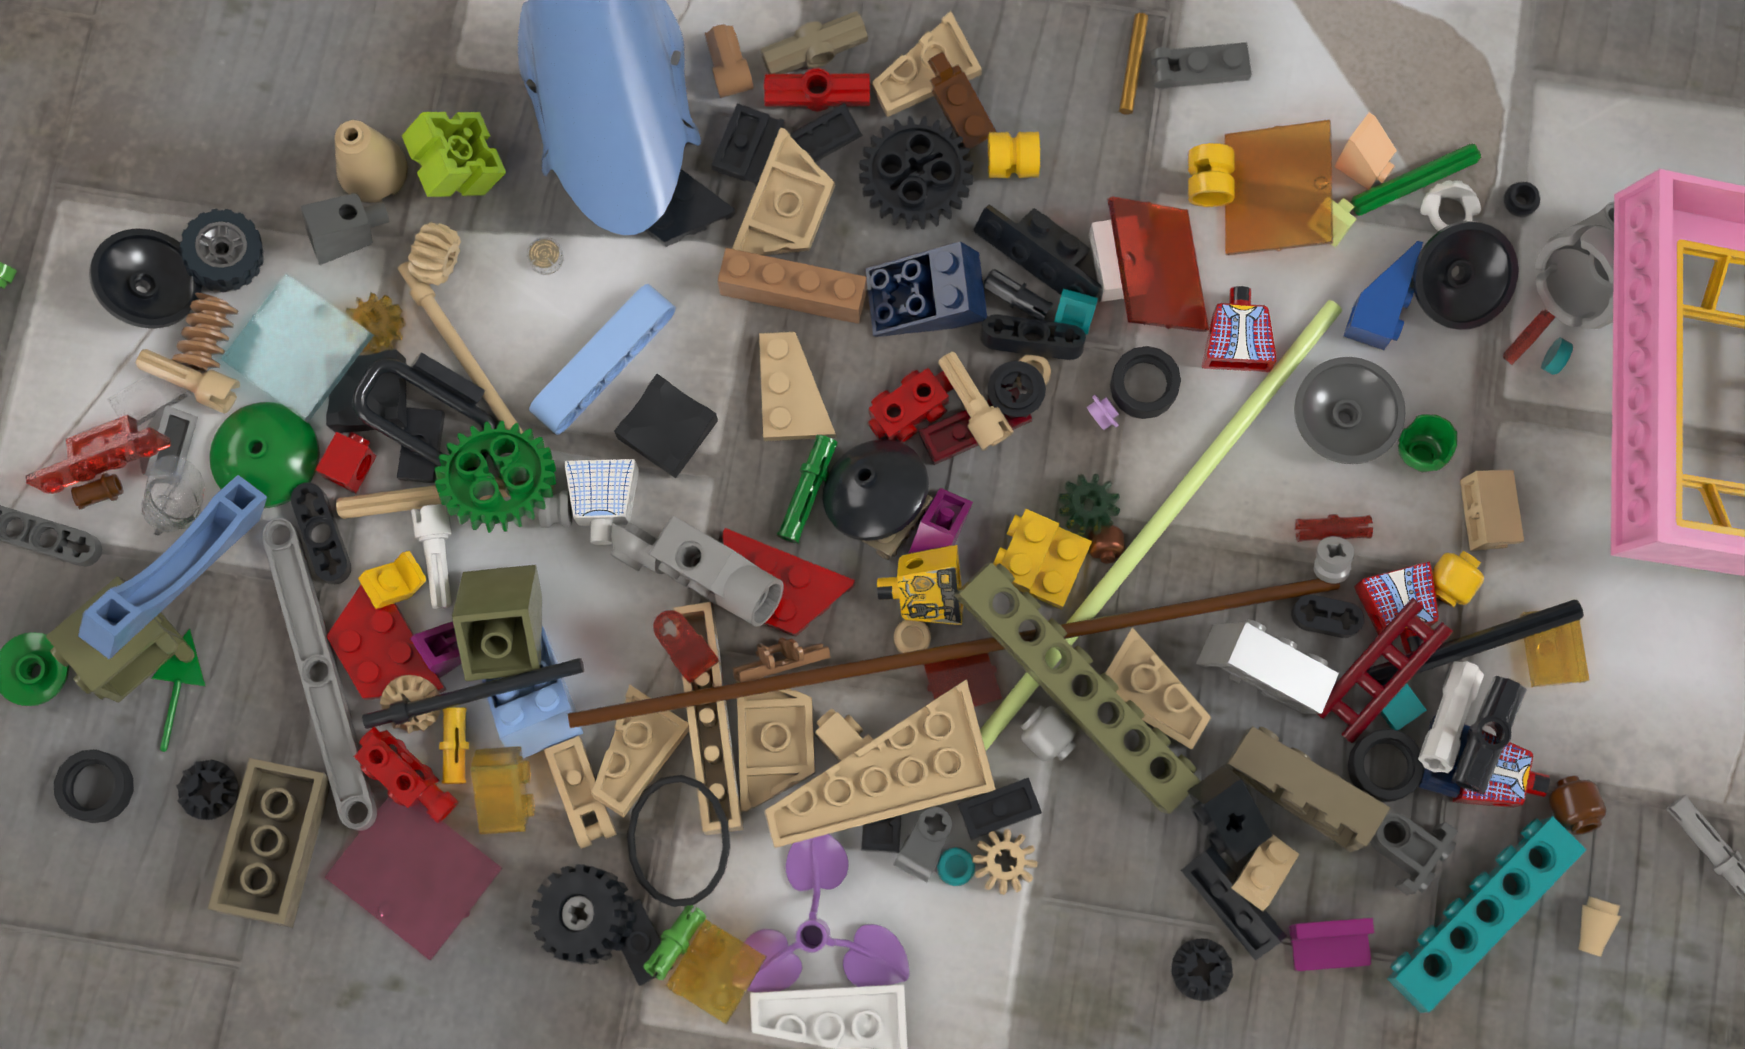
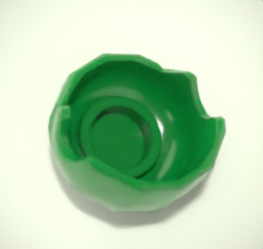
(1428, 443)

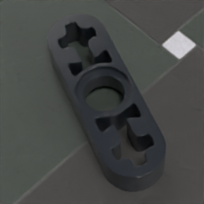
(1045, 329)
(320, 560)

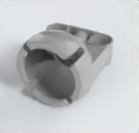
(1580, 272)

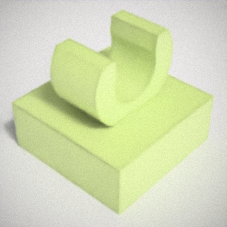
(1342, 220)

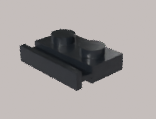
(746, 144)

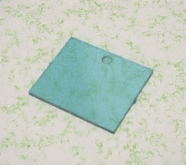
(297, 347)

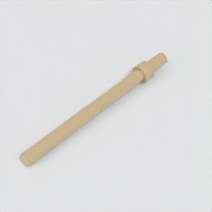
(424, 296)

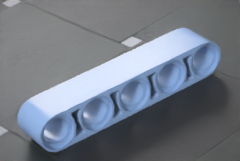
(602, 359)

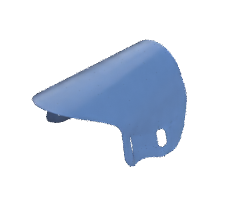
(609, 104)

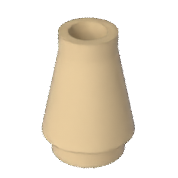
(1597, 925)

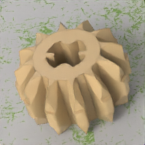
(434, 253)
(1014, 853)

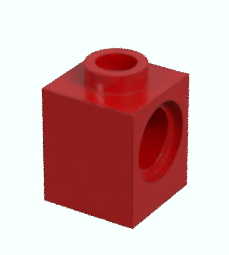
(346, 461)

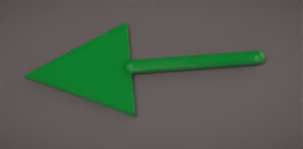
(178, 672)

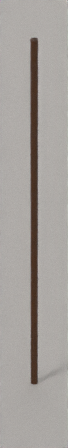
(940, 653)

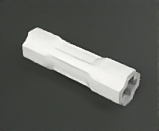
(1443, 740)

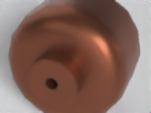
(1107, 544)

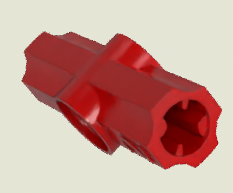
(793, 90)

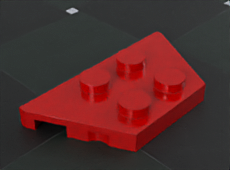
(807, 586)
(376, 646)

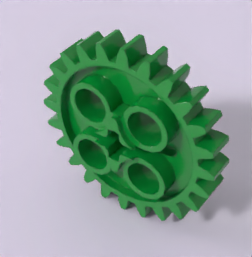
(463, 489)

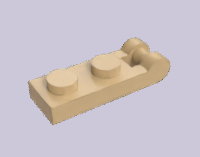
(575, 784)

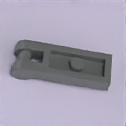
(1201, 65)

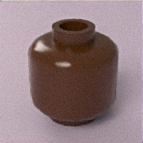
(1577, 805)

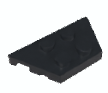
(689, 211)

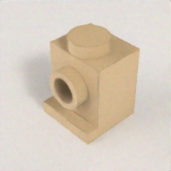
(840, 734)

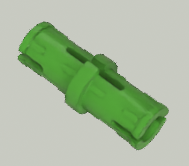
(674, 942)

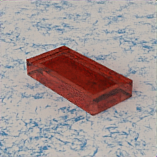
(1528, 336)

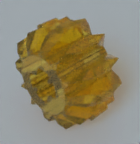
(375, 311)

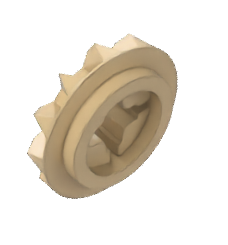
(414, 689)

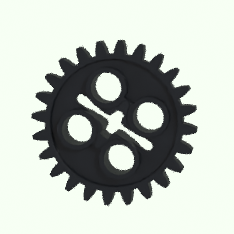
(936, 195)

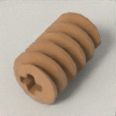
(204, 333)

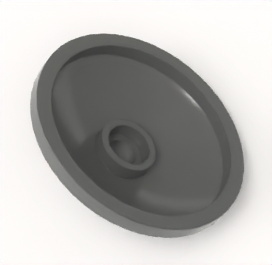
(1363, 393)

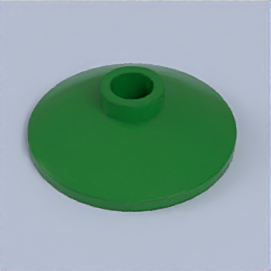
(16, 666)

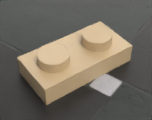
(1265, 872)

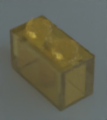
(501, 790)

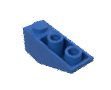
(1378, 308)

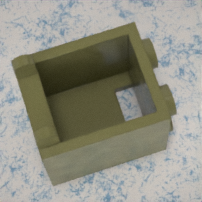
(129, 666)

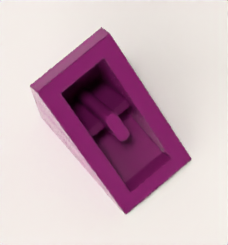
(438, 648)

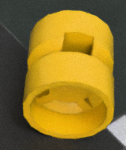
(1013, 154)
(1211, 178)

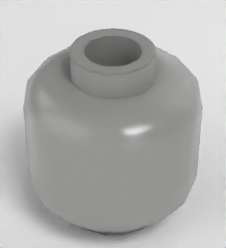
(1049, 733)

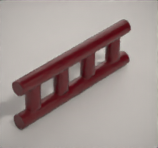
(1382, 646)

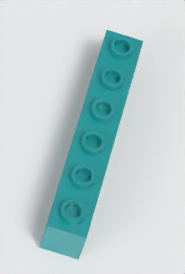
(1558, 854)

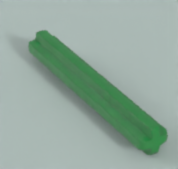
(1415, 179)

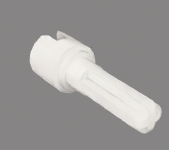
(432, 529)

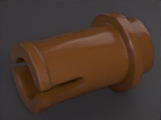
(97, 491)

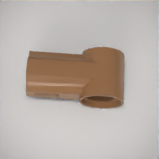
(729, 69)

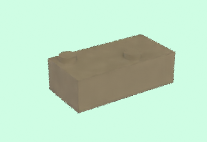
(270, 843)

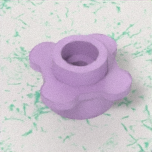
(1103, 412)

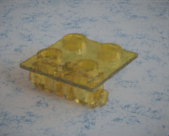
(716, 971)

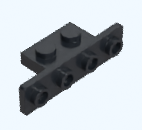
(1039, 248)

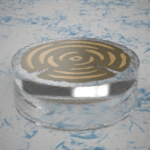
(545, 255)

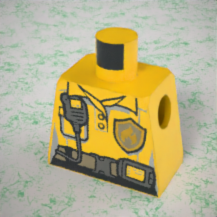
(926, 586)

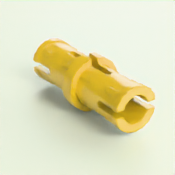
(454, 745)

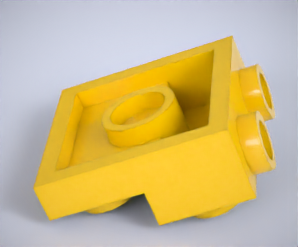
(1043, 557)

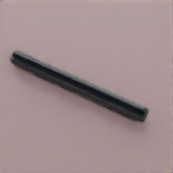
(1490, 638)

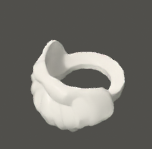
(1453, 190)

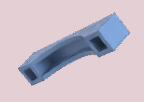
(132, 605)

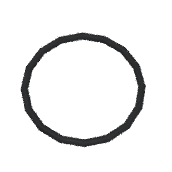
(724, 832)

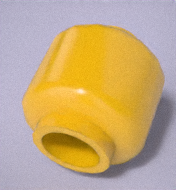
(1457, 578)

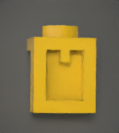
(393, 580)

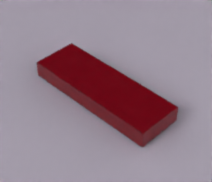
(953, 436)

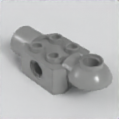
(703, 566)

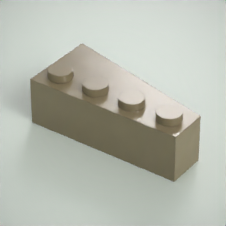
(1307, 789)

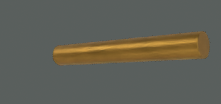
(1133, 63)

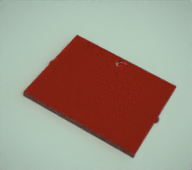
(1157, 265)

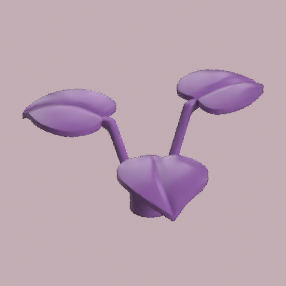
(873, 957)

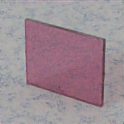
(414, 875)

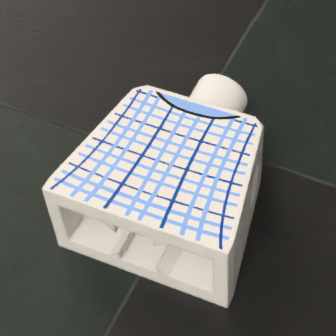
(602, 494)

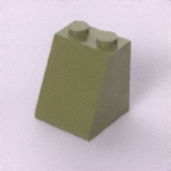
(499, 622)

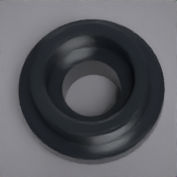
(1528, 192)

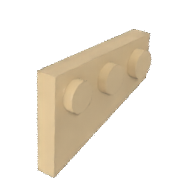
(789, 392)
(1157, 691)

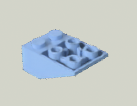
(535, 714)

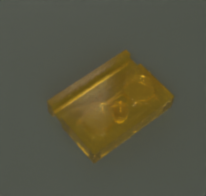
(1556, 656)

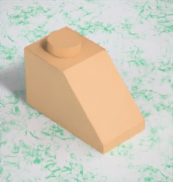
(1367, 154)

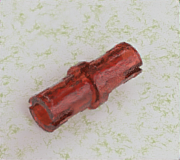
(1333, 526)

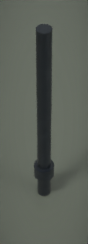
(403, 711)

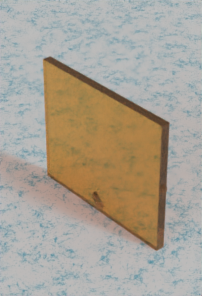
(1280, 188)

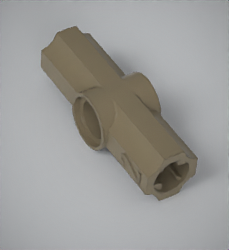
(814, 44)

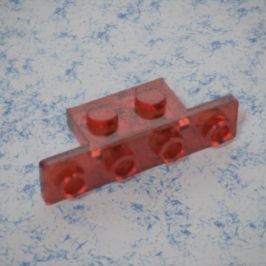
(98, 451)

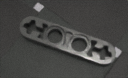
(34, 528)

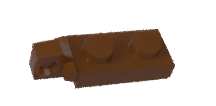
(959, 102)

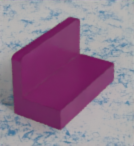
(1331, 944)

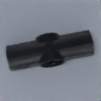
(1479, 756)

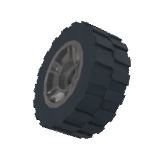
(222, 230)

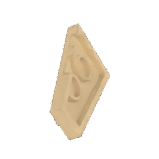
(909, 77)
(636, 755)

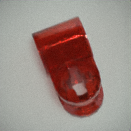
(687, 649)

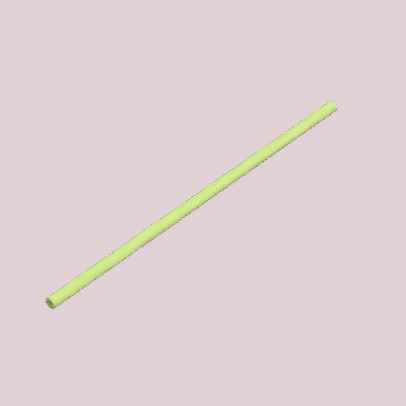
(1170, 509)

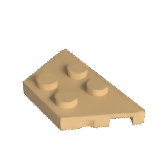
(785, 202)
(774, 744)

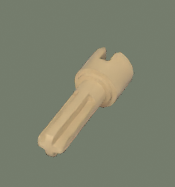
(209, 388)
(986, 422)

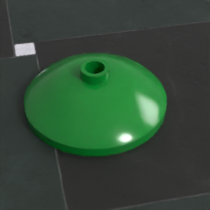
(287, 454)

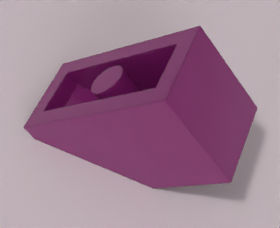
(941, 522)

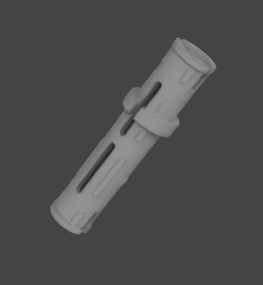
(1709, 841)

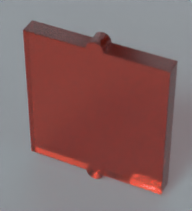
(976, 669)

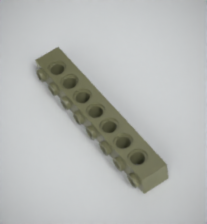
(1178, 776)

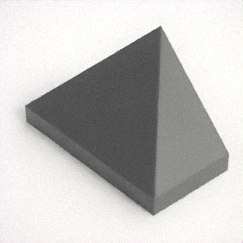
(178, 427)

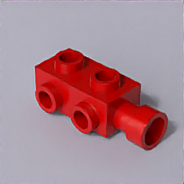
(912, 406)
(399, 774)

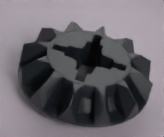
(1030, 381)
(222, 796)
(1195, 986)

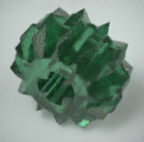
(1075, 502)

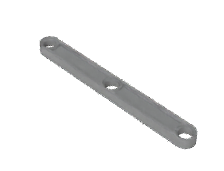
(324, 698)

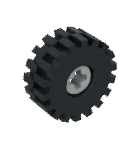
(606, 920)

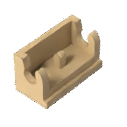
(1491, 509)

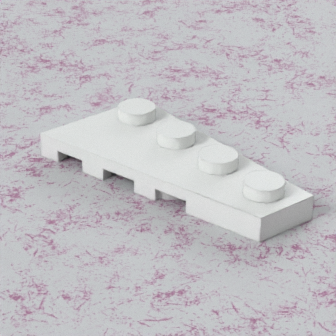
(834, 1016)

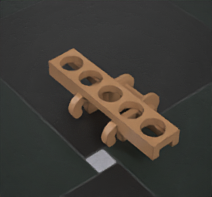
(795, 657)

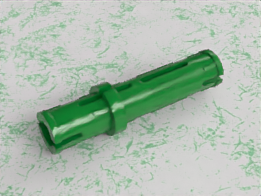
(808, 486)

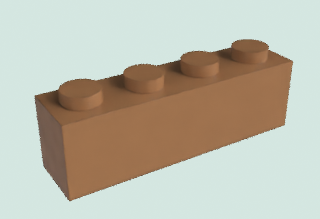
(792, 285)

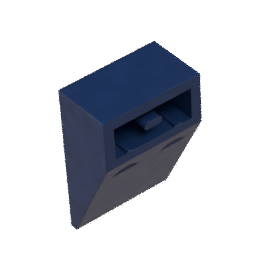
(927, 291)

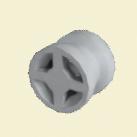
(557, 510)
(1333, 559)

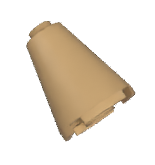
(368, 162)

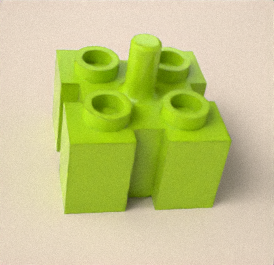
(453, 154)

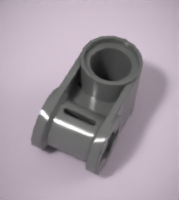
(922, 849)

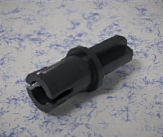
(1017, 294)

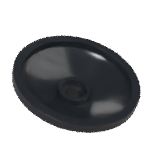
(148, 261)
(1484, 278)
(885, 500)

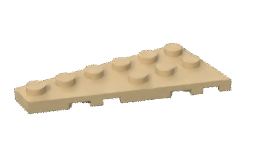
(911, 767)

